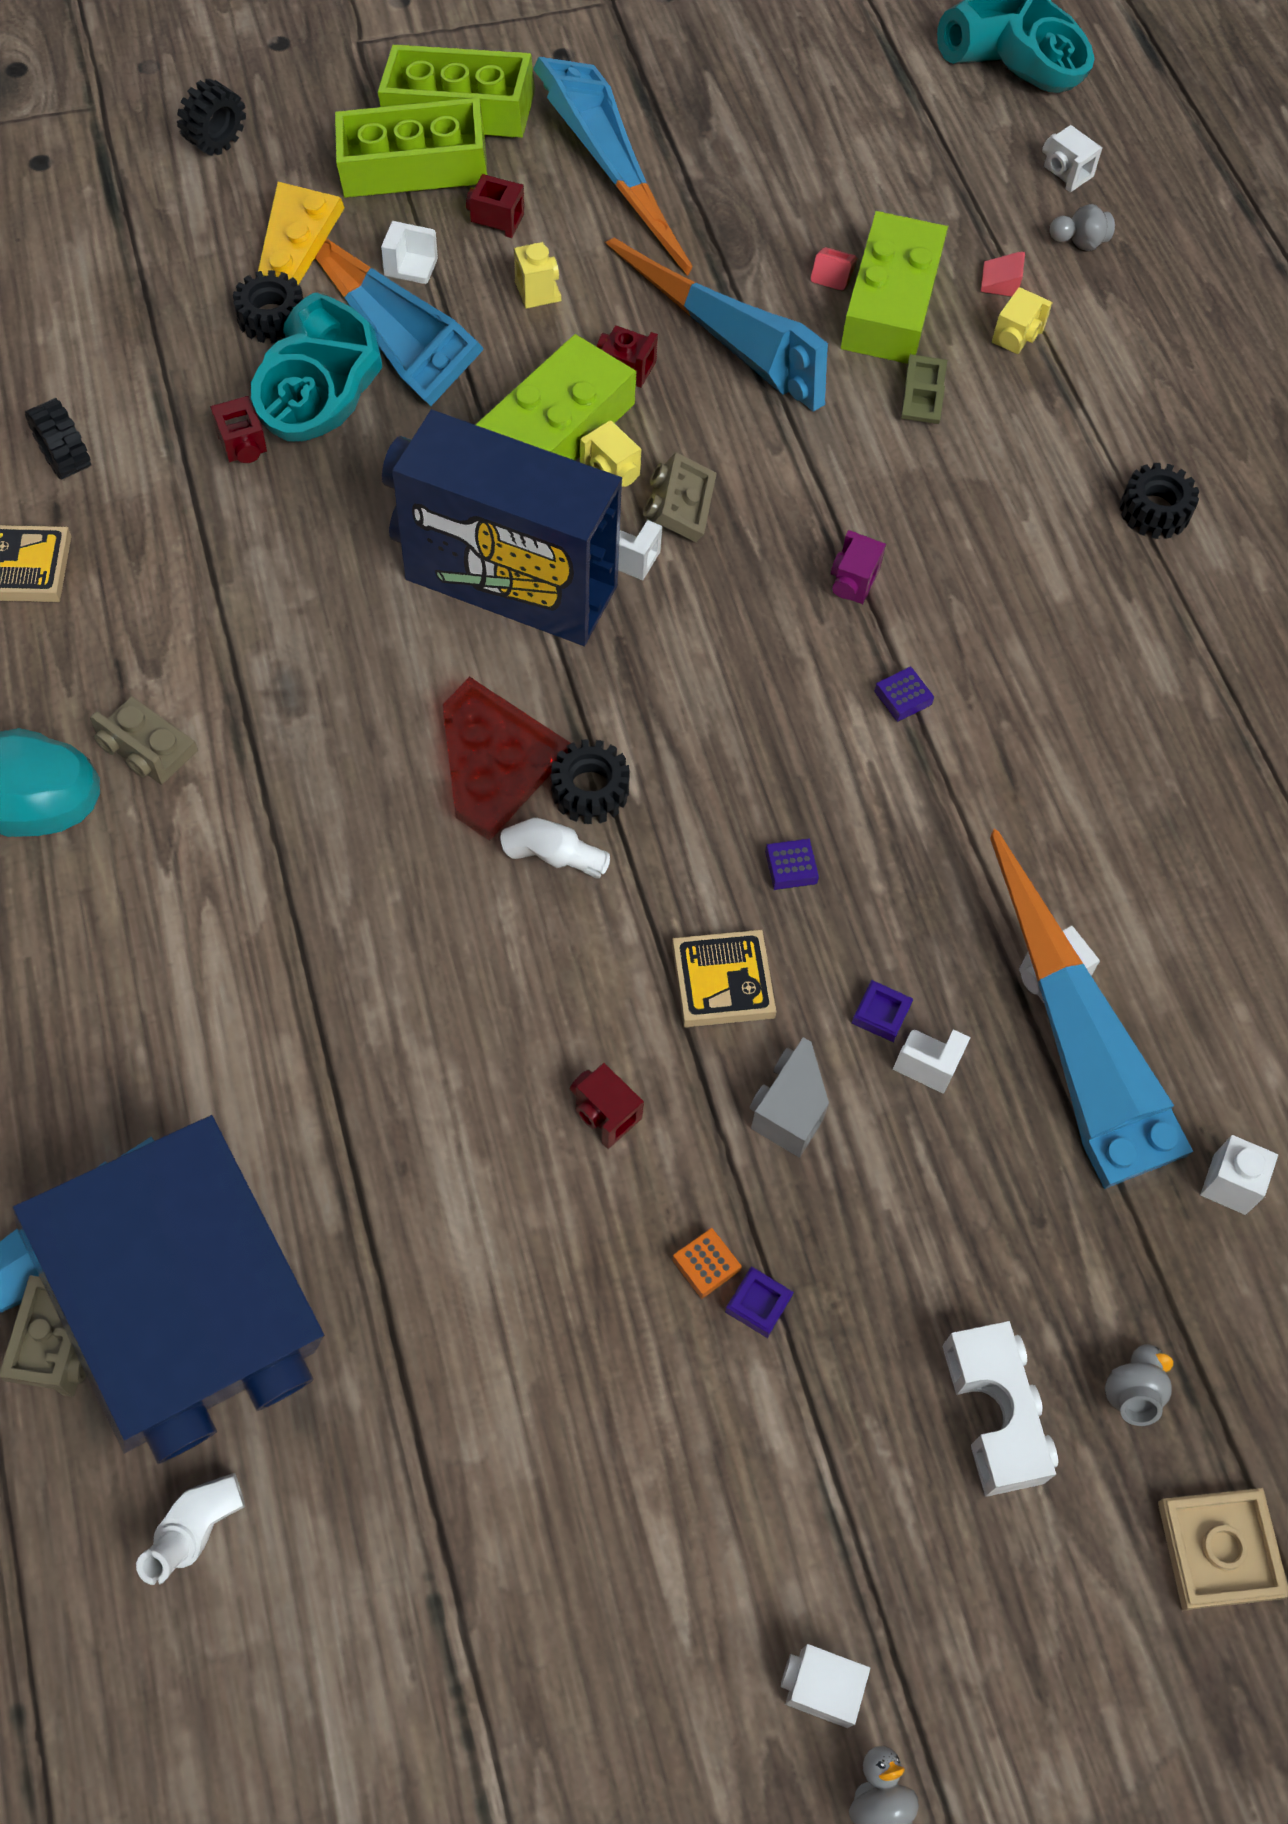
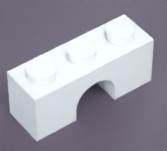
(993, 1363)

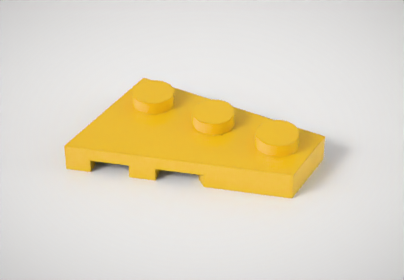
(297, 229)

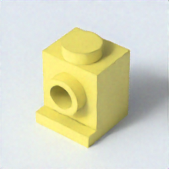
(536, 275)
(1021, 320)
(612, 452)

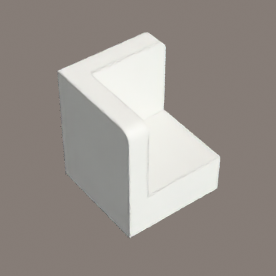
(409, 252)
(639, 552)
(931, 1060)

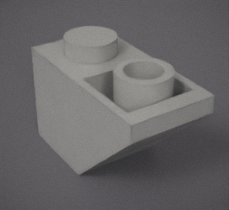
(794, 1103)

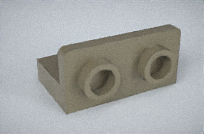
(681, 496)
(144, 740)
(40, 1347)

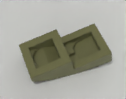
(924, 389)

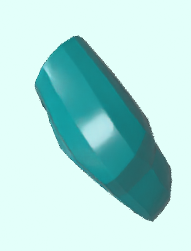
(1028, 35)
(317, 371)
(43, 784)

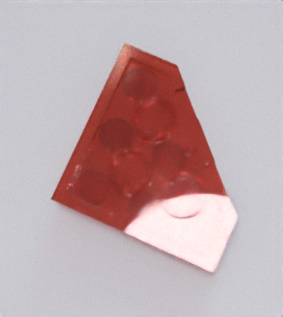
(494, 756)

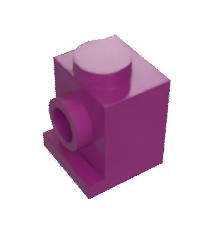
(857, 566)

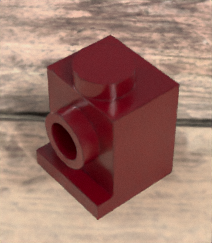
(496, 204)
(631, 349)
(241, 439)
(606, 1103)

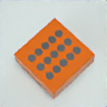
(706, 1263)

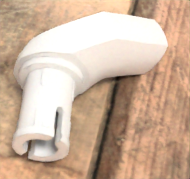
(554, 845)
(188, 1527)

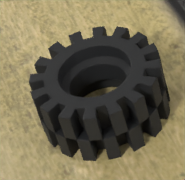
(209, 100)
(261, 292)
(58, 438)
(1164, 484)
(594, 760)

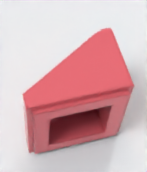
(833, 268)
(1003, 274)

